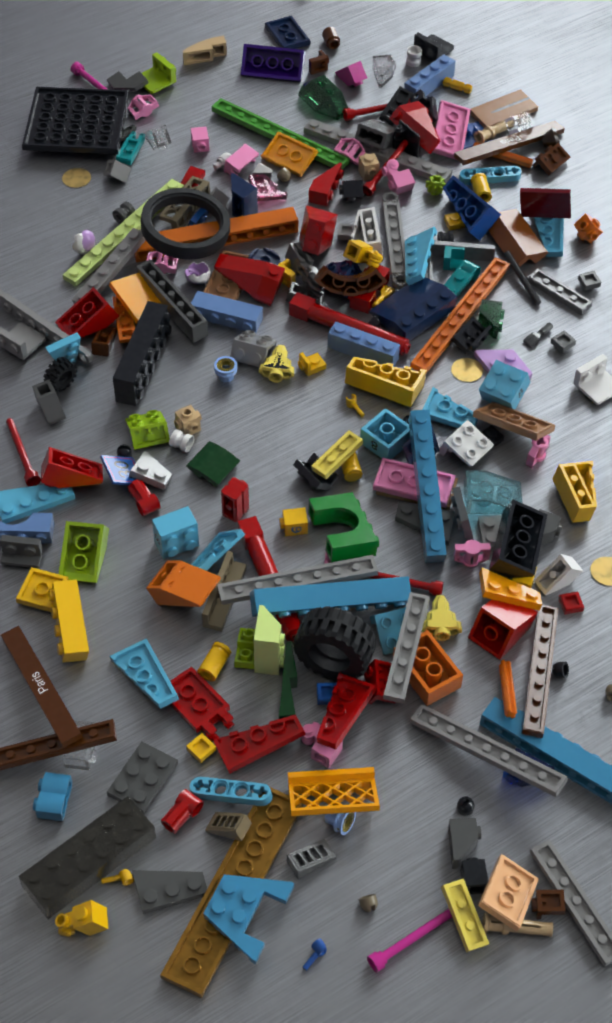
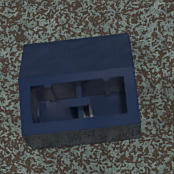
(243, 197)

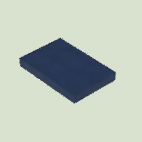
(287, 33)

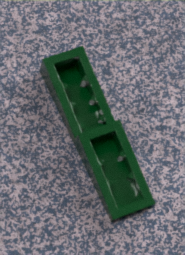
(289, 681)

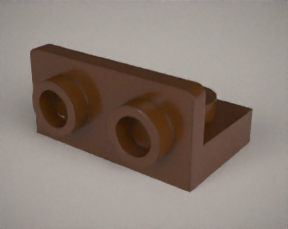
(552, 159)

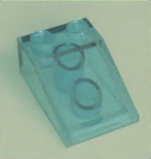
(489, 492)

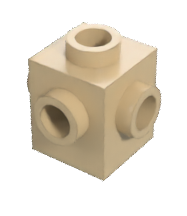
(188, 420)

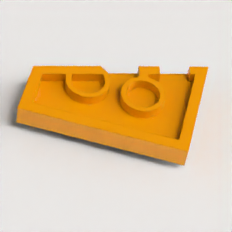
(508, 591)

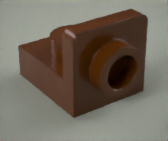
(319, 63)
(548, 903)

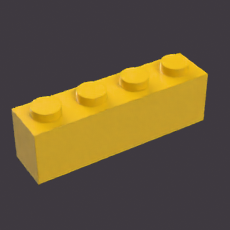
(69, 621)

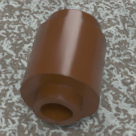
(331, 37)

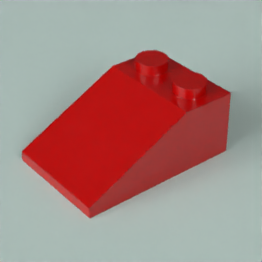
(87, 315)
(68, 470)

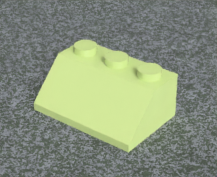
(268, 644)

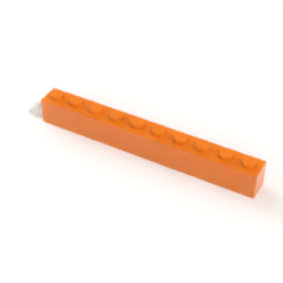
(242, 230)

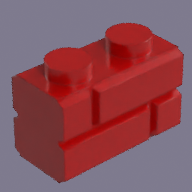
(235, 499)

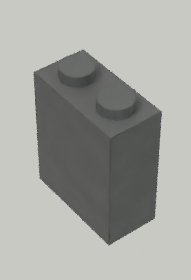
(375, 133)

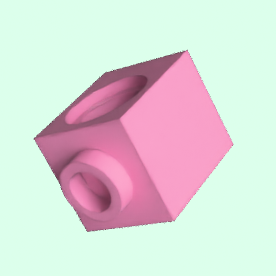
(200, 139)

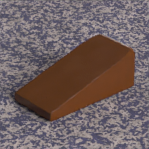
(103, 341)

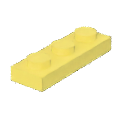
(337, 454)
(465, 915)

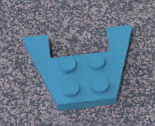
(236, 904)

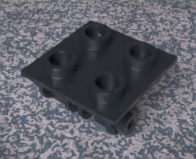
(404, 132)

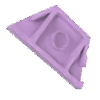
(509, 356)

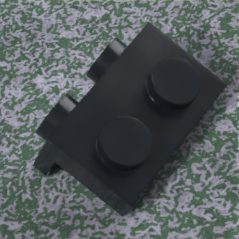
(470, 334)
(315, 481)

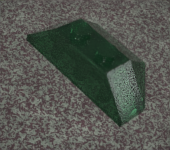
(323, 97)

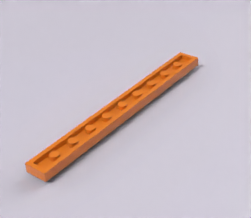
(460, 315)

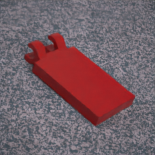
(200, 703)

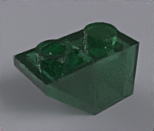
(491, 314)

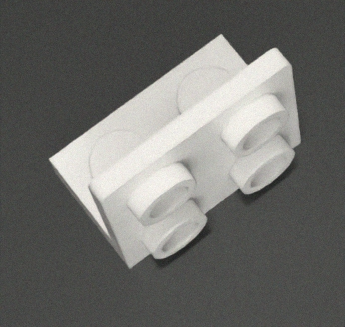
(594, 380)
(467, 444)

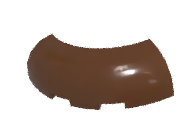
(352, 284)

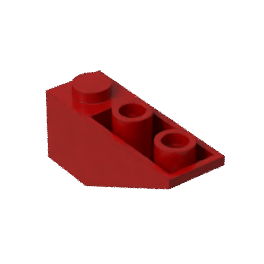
(323, 186)

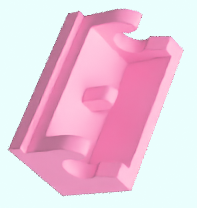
(240, 159)

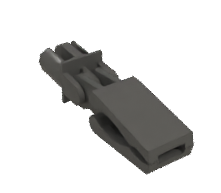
(302, 265)

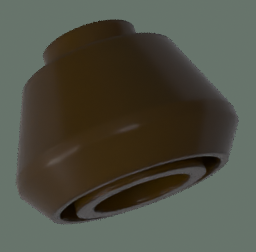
(550, 138)

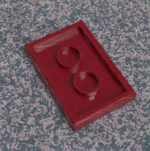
(545, 203)

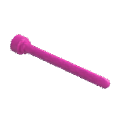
(78, 69)
(378, 959)

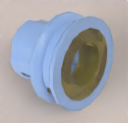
(225, 368)
(341, 821)

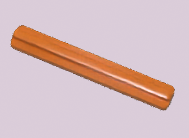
(513, 158)
(507, 689)

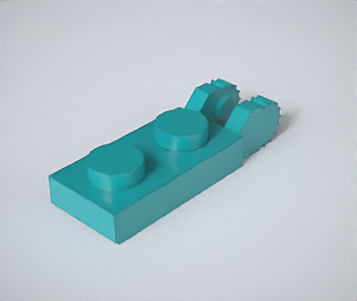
(130, 148)

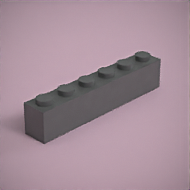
(181, 309)

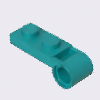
(462, 276)

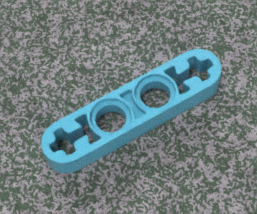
(508, 174)
(232, 787)

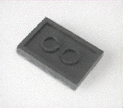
(143, 776)

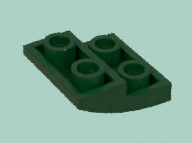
(213, 463)

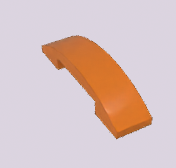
(124, 322)

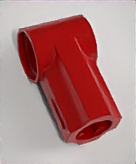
(144, 499)
(185, 806)

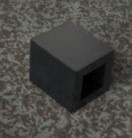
(474, 875)

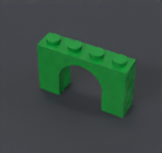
(347, 510)

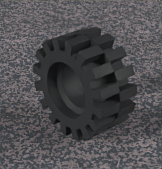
(60, 373)

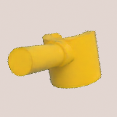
(352, 403)
(124, 875)

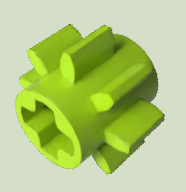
(435, 185)

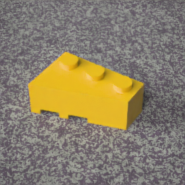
(576, 489)

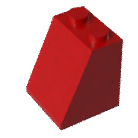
(317, 230)
(501, 626)

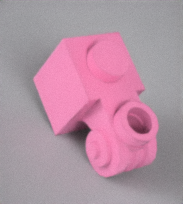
(398, 181)
(319, 752)

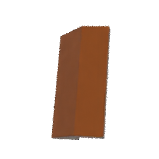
(516, 236)

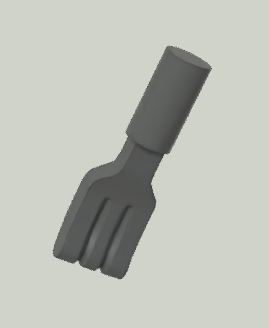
(533, 338)

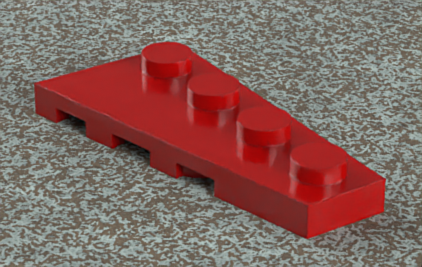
(250, 745)

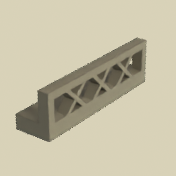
(186, 211)
(215, 614)

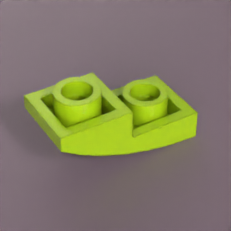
(245, 649)

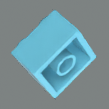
(504, 385)
(385, 434)
(175, 532)

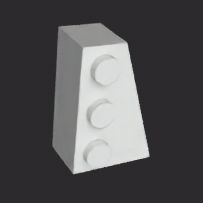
(367, 229)

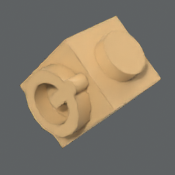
(368, 166)

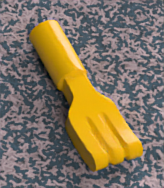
(385, 293)

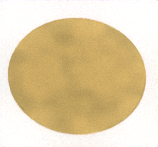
(76, 177)
(467, 369)
(602, 570)

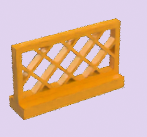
(332, 782)

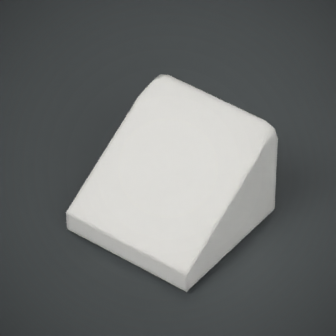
(262, 169)

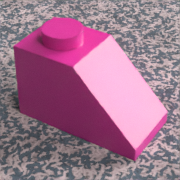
(352, 74)

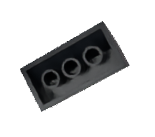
(518, 541)

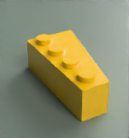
(385, 380)

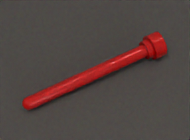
(349, 114)
(370, 186)
(31, 476)
(434, 587)

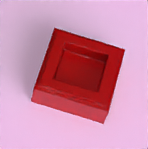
(571, 603)

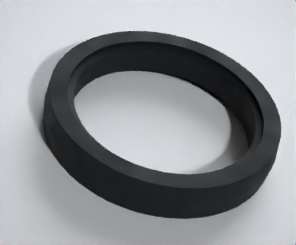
(185, 250)

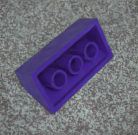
(273, 62)

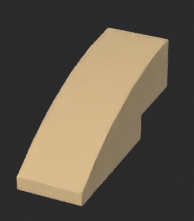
(205, 50)

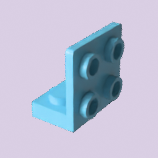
(388, 628)

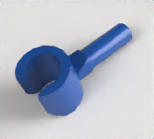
(319, 948)

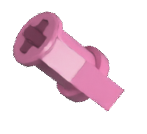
(144, 108)
(351, 149)
(162, 262)
(537, 451)
(471, 549)

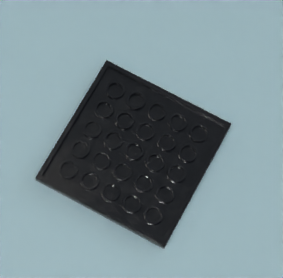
(76, 120)

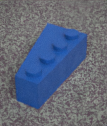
(473, 210)

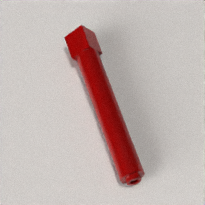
(306, 308)
(264, 565)

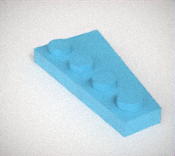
(551, 234)
(416, 255)
(27, 500)
(145, 671)

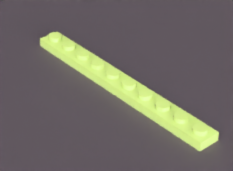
(106, 246)

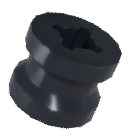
(445, 236)

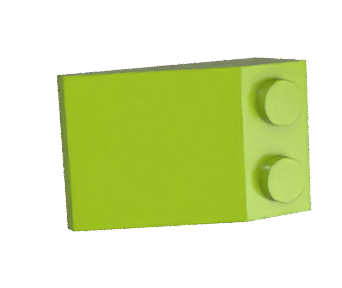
(83, 551)

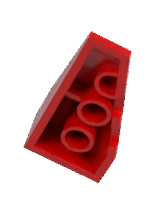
(418, 119)
(254, 276)

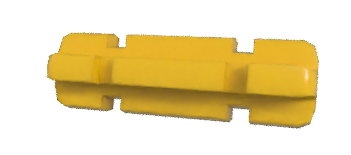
(457, 85)

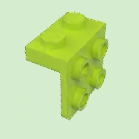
(160, 75)

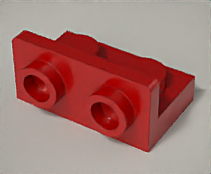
(378, 675)

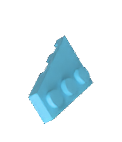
(66, 348)
(446, 411)
(217, 548)

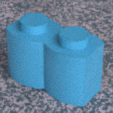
(53, 796)

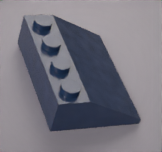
(415, 308)

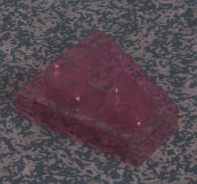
(266, 188)

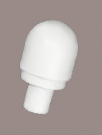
(221, 160)

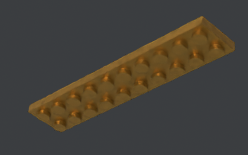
(201, 944)

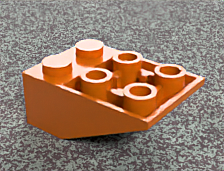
(182, 584)

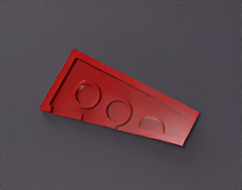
(346, 705)

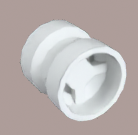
(413, 56)
(181, 441)

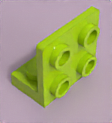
(147, 429)

